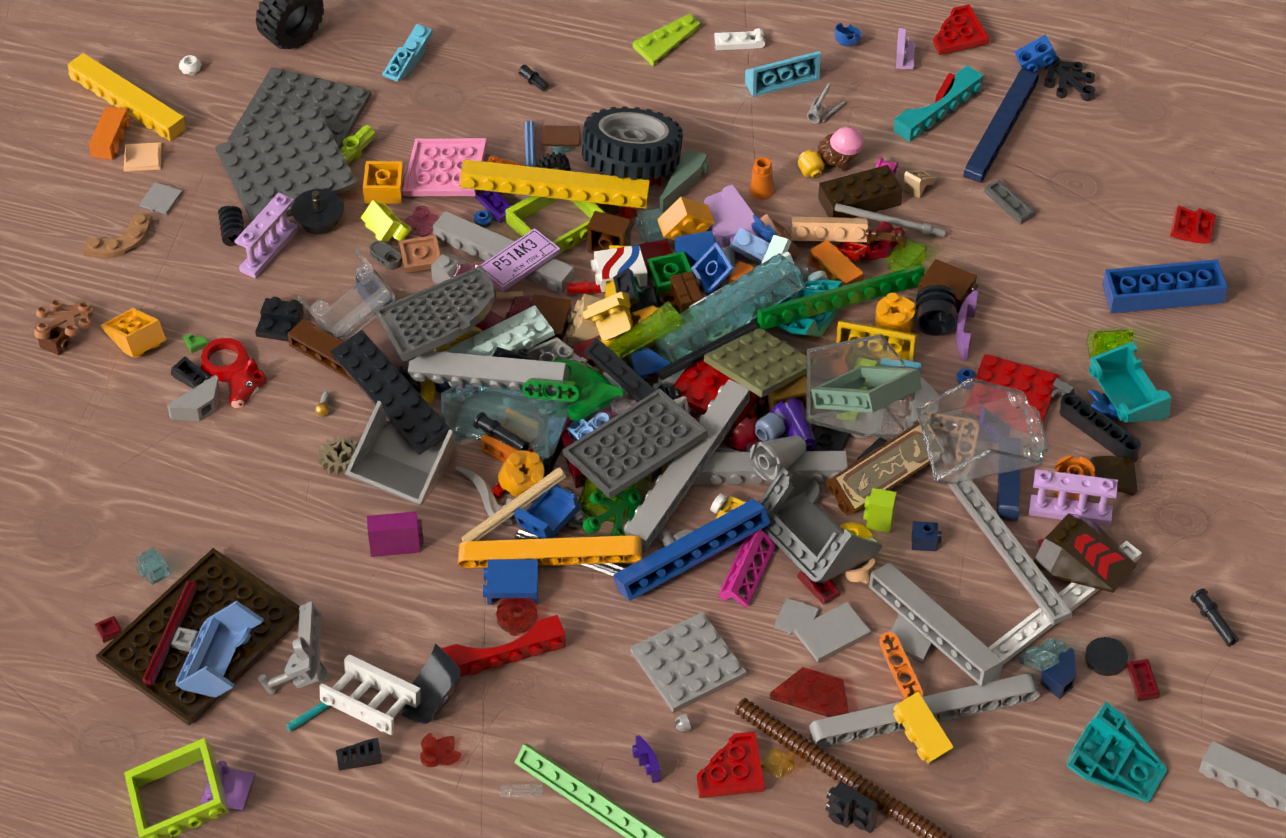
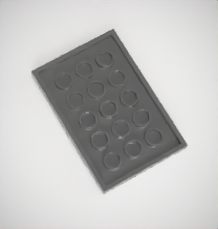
(635, 443)

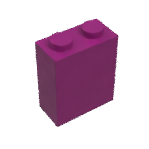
(394, 534)

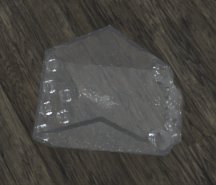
(981, 432)

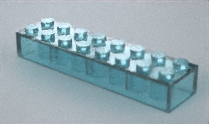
(731, 306)

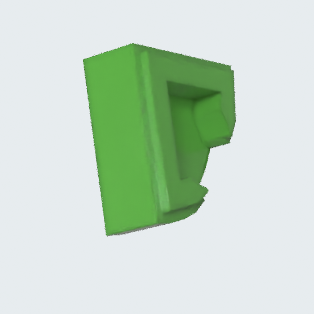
(195, 343)

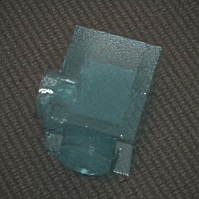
(152, 566)

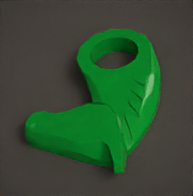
(595, 390)

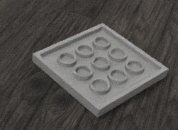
(688, 662)

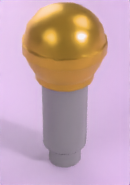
(322, 408)

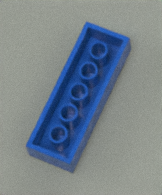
(1164, 286)

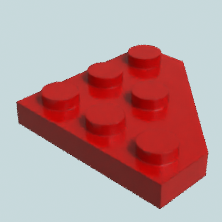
(960, 31)
(733, 769)

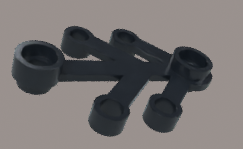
(1087, 92)

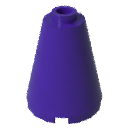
(796, 421)

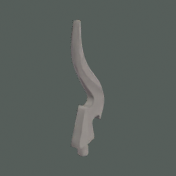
(486, 494)

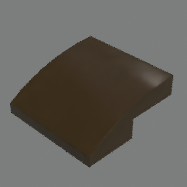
(1119, 469)

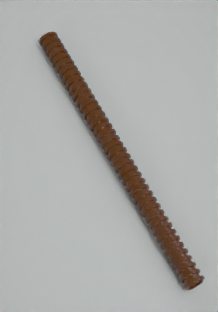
(838, 770)

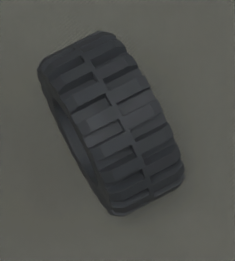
(289, 21)

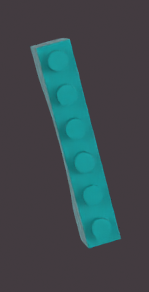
(915, 121)

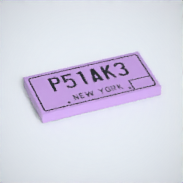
(520, 259)

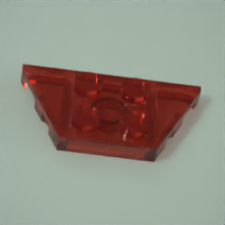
(813, 693)

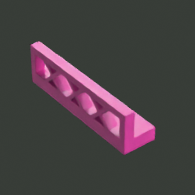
(744, 559)

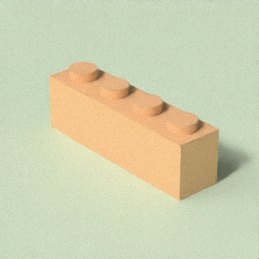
(829, 229)

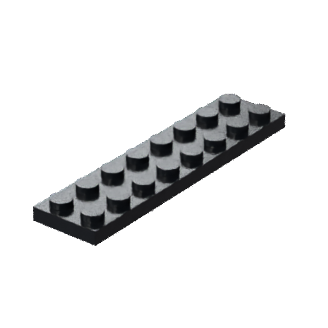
(385, 383)

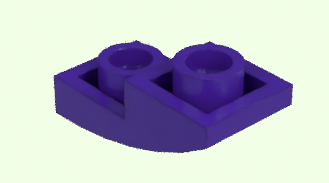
(647, 757)

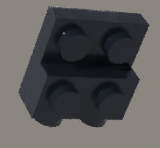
(278, 318)
(850, 806)

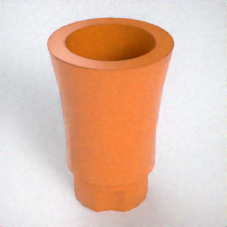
(762, 180)

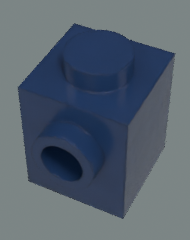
(925, 536)

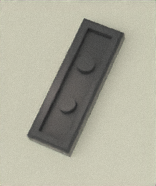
(1009, 202)

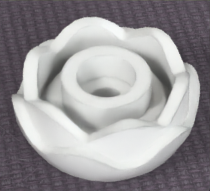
(190, 65)

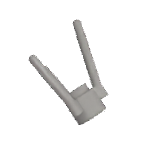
(817, 112)

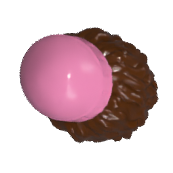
(841, 147)

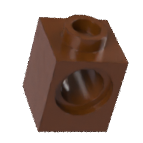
(56, 342)

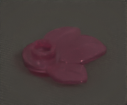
(422, 221)

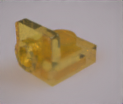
(778, 763)

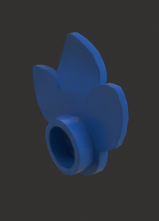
(762, 231)
(1103, 404)

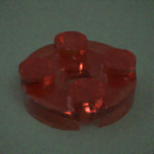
(519, 624)

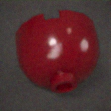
(743, 434)

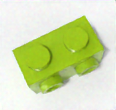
(880, 510)

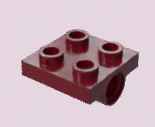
(882, 249)

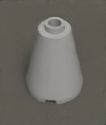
(776, 453)

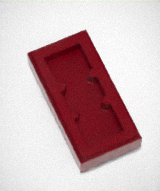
(1143, 680)

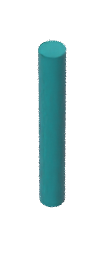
(307, 716)

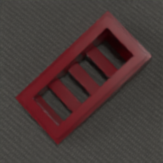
(814, 588)

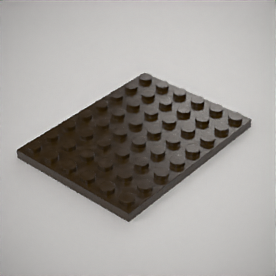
(219, 585)

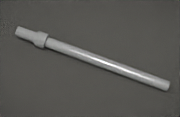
(924, 228)

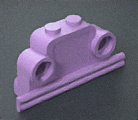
(729, 215)

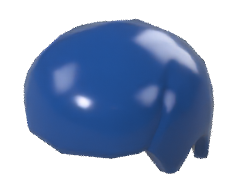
(848, 35)

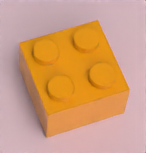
(383, 182)
(685, 218)

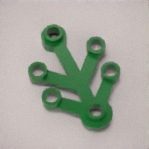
(630, 499)

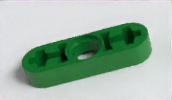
(558, 384)

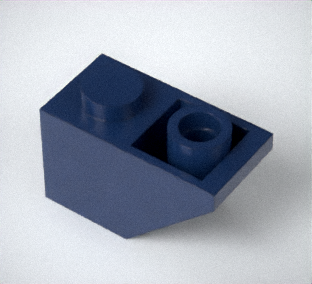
(1060, 677)

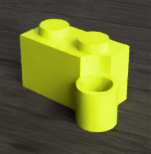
(384, 222)

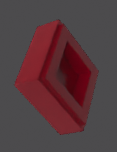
(108, 629)

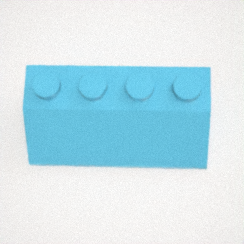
(783, 74)

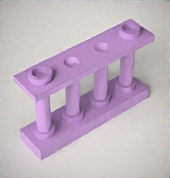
(273, 243)
(1084, 485)

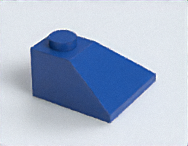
(694, 245)
(713, 268)

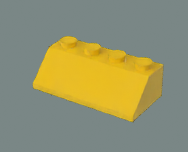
(902, 342)

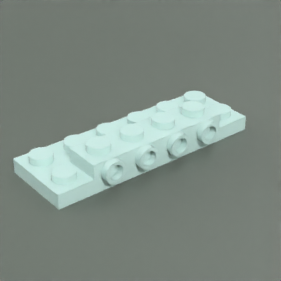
(514, 333)

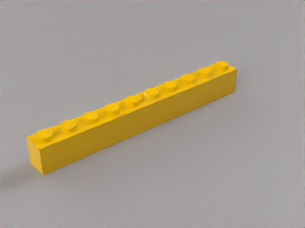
(554, 183)

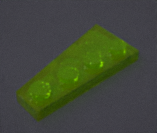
(649, 329)

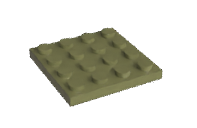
(758, 362)

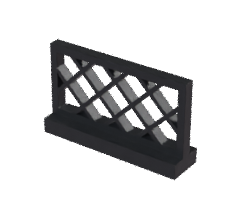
(618, 370)

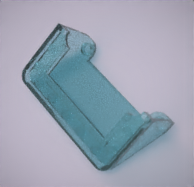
(528, 418)

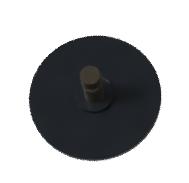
(317, 210)

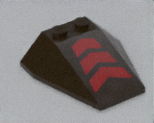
(1083, 555)

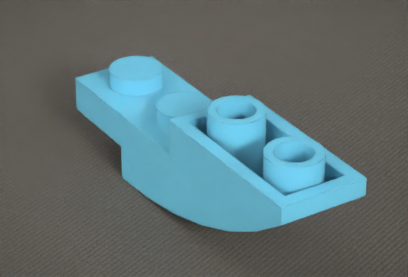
(409, 55)

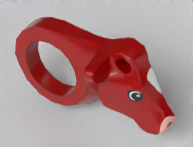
(242, 375)

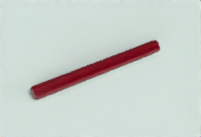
(165, 642)

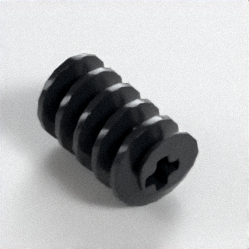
(230, 224)

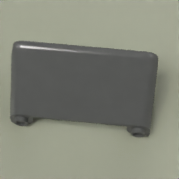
(809, 532)

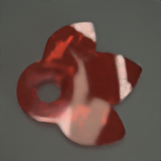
(440, 749)

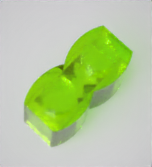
(907, 256)

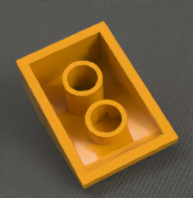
(134, 332)

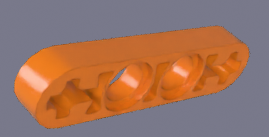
(903, 668)

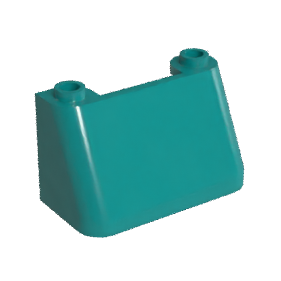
(1128, 385)

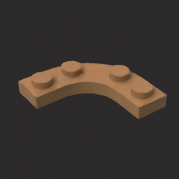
(116, 247)

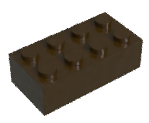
(865, 190)

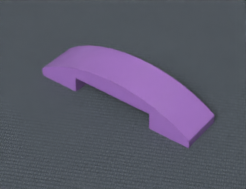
(967, 310)

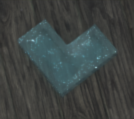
(1043, 655)

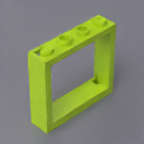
(533, 204)
(164, 766)

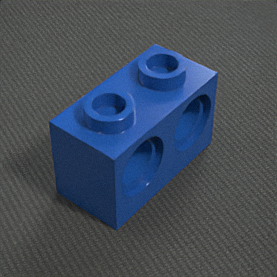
(1036, 54)

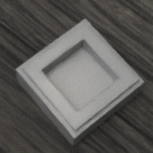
(184, 639)

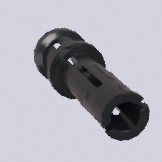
(494, 429)
(1209, 610)

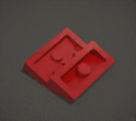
(1192, 225)

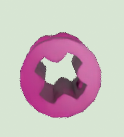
(893, 166)

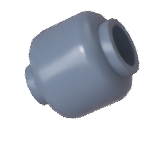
(769, 427)

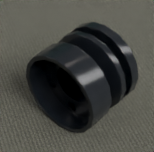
(936, 310)

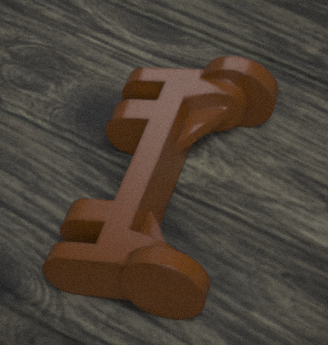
(882, 236)

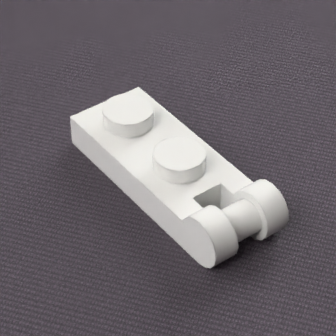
(739, 40)

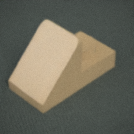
(916, 182)

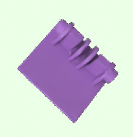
(235, 786)

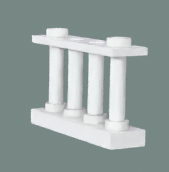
(370, 677)

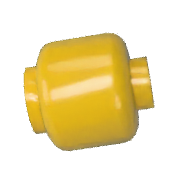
(811, 164)

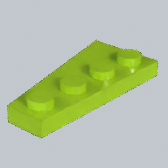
(661, 41)

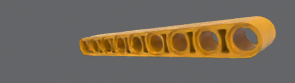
(553, 551)

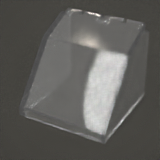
(838, 358)

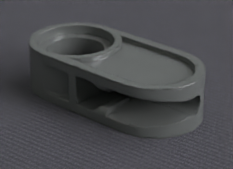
(382, 252)

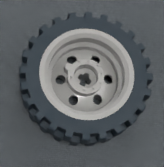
(632, 143)

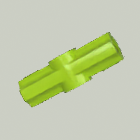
(354, 145)

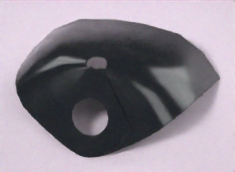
(436, 685)

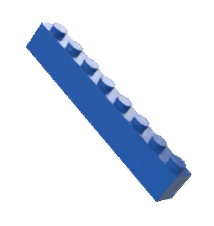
(691, 549)

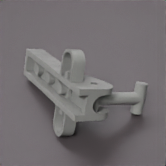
(305, 662)

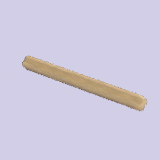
(519, 502)

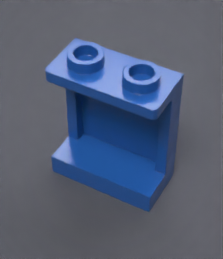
(548, 512)
(511, 579)

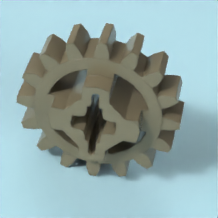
(337, 454)

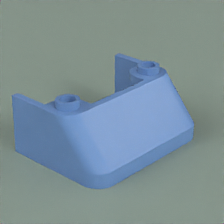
(214, 649)

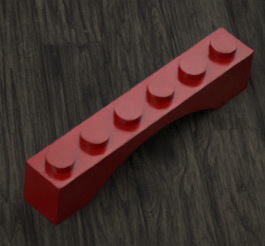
(541, 638)

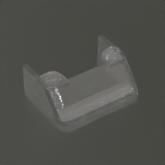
(356, 306)

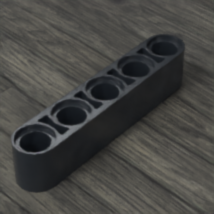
(1099, 427)

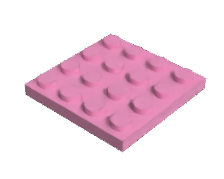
(438, 164)

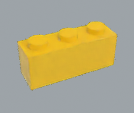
(922, 728)

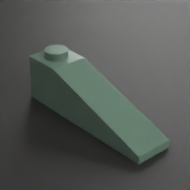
(686, 175)

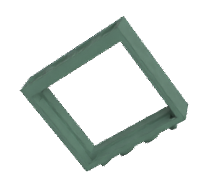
(844, 390)

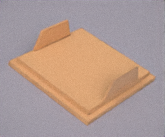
(142, 157)

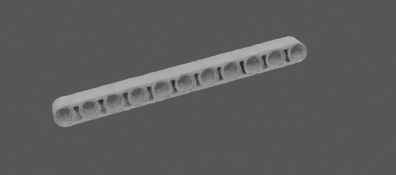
(943, 705)

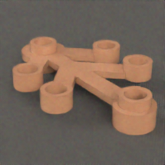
(82, 310)

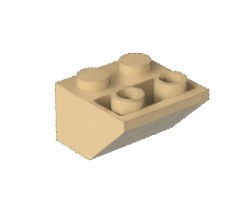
(579, 328)

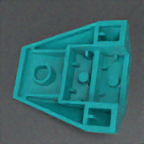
(816, 324)
(1116, 756)

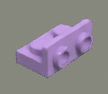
(905, 51)

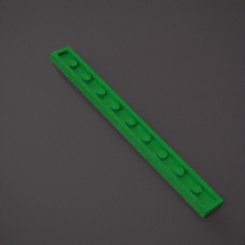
(839, 297)

